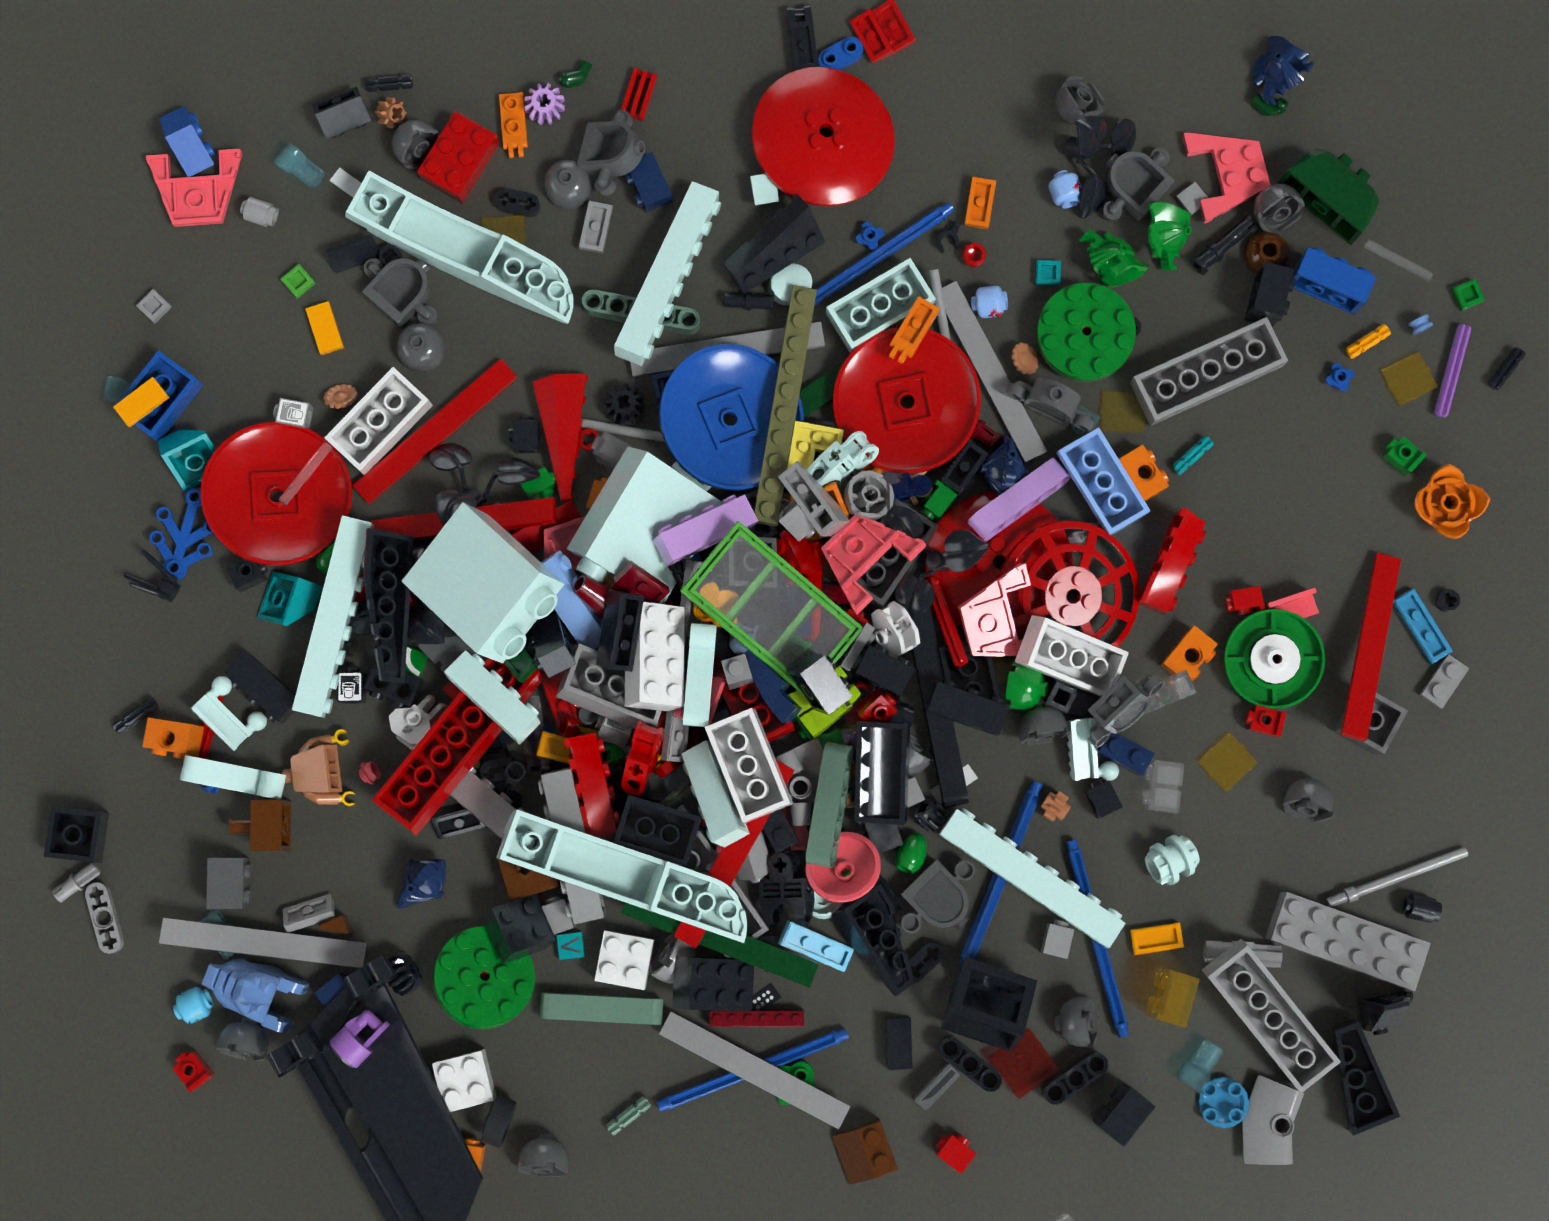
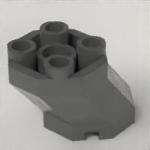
(448, 652)

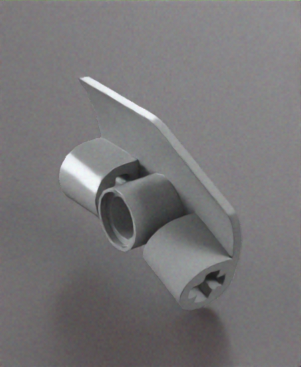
(806, 762)
(1266, 1105)

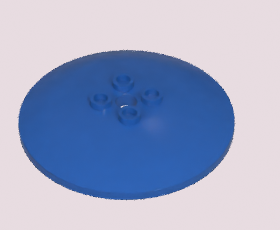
(692, 411)

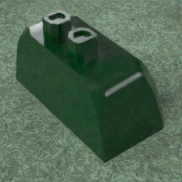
(1334, 192)

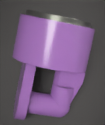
(350, 1045)

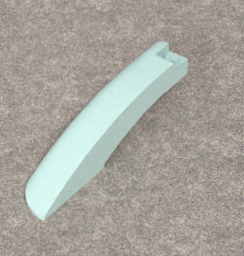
(462, 248)
(623, 874)

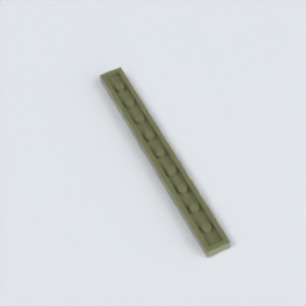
(784, 404)

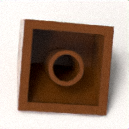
(865, 1152)

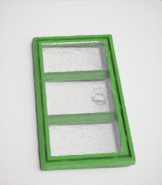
(768, 603)

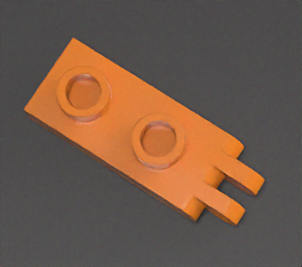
(513, 123)
(913, 329)

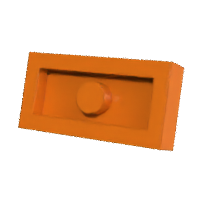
(980, 203)

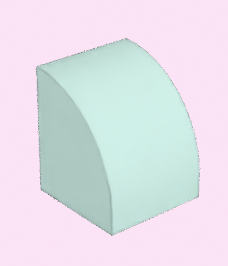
(763, 190)

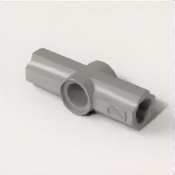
(1268, 954)

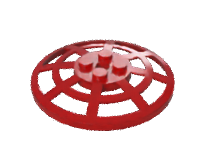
(1075, 577)

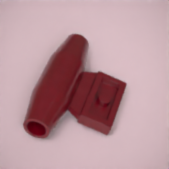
(629, 579)

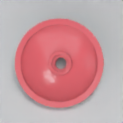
(854, 855)

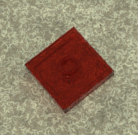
(1024, 1066)

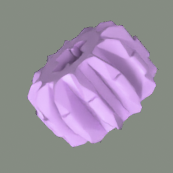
(544, 113)

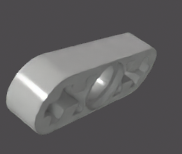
(114, 922)

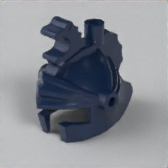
(1280, 68)
(1003, 466)
(422, 882)

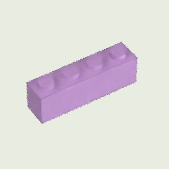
(704, 530)

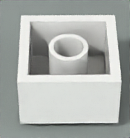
(624, 959)
(465, 1080)

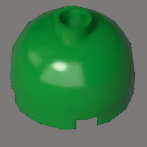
(1025, 687)

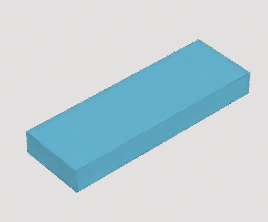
(815, 946)

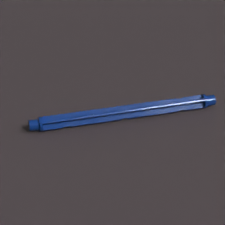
(882, 252)
(997, 883)
(1100, 951)
(729, 1078)

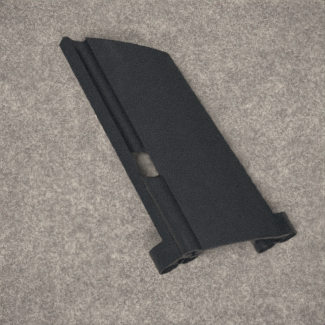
(414, 1151)

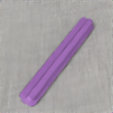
(1452, 370)

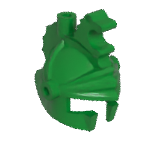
(1167, 232)
(1113, 259)

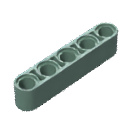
(608, 299)
(829, 804)
(601, 1008)

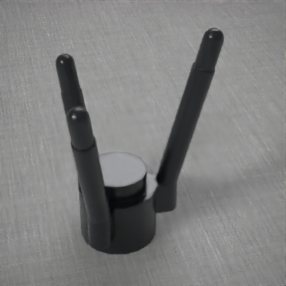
(165, 589)

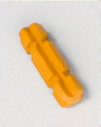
(1368, 341)

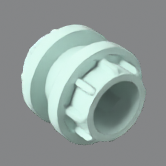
(1175, 858)

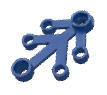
(182, 538)

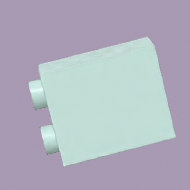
(628, 513)
(483, 584)

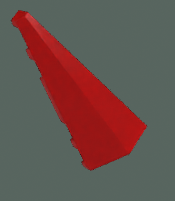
(560, 410)

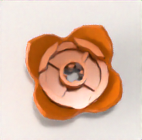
(1467, 499)

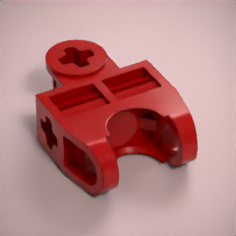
(642, 757)

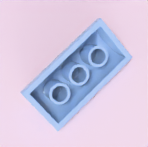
(1103, 482)

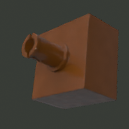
(267, 826)
(525, 882)

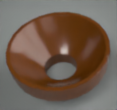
(1254, 253)

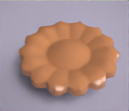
(1024, 358)
(340, 396)

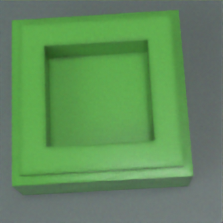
(298, 281)

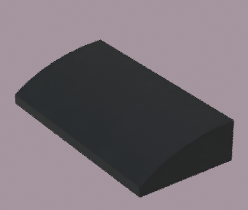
(882, 772)

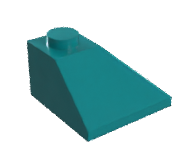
(187, 455)
(288, 599)

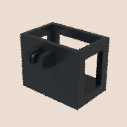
(989, 1004)

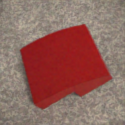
(883, 31)

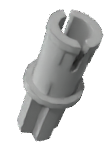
(76, 882)

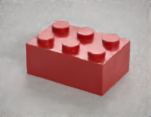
(458, 157)

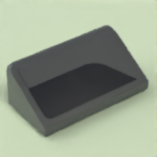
(936, 1086)

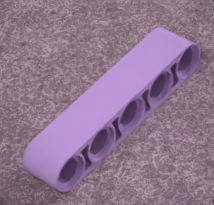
(1019, 499)

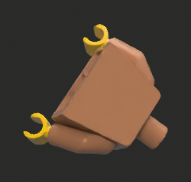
(317, 770)

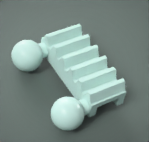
(221, 720)
(1084, 755)

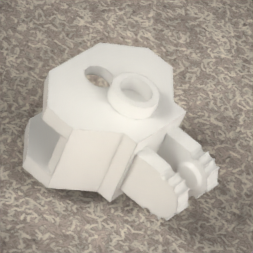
(895, 629)
(414, 722)

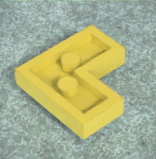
(811, 438)

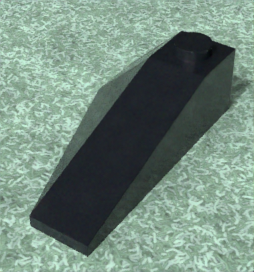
(873, 933)
(1384, 1010)

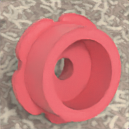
(369, 772)

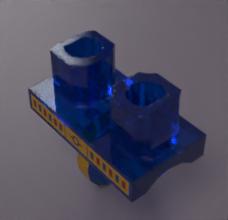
(909, 489)

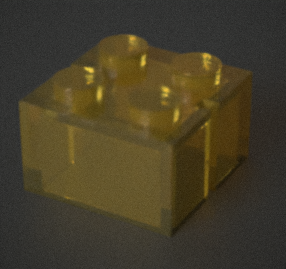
(1172, 997)

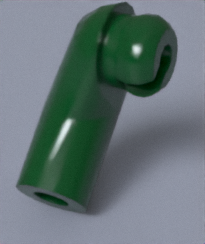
(576, 78)
(1269, 109)

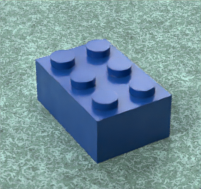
(1332, 280)
(177, 384)

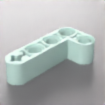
(699, 675)
(232, 777)

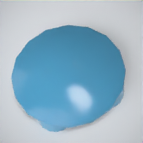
(1223, 1102)

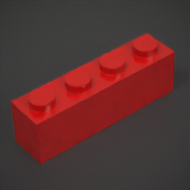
(1171, 562)
(592, 784)

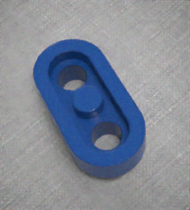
(842, 56)

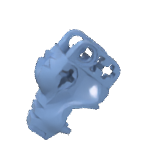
(251, 988)

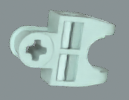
(847, 453)

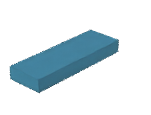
(1422, 626)

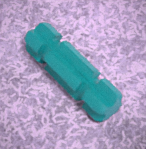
(1192, 455)

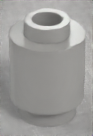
(259, 212)

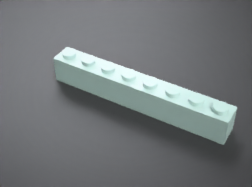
(667, 273)
(333, 619)
(1032, 878)

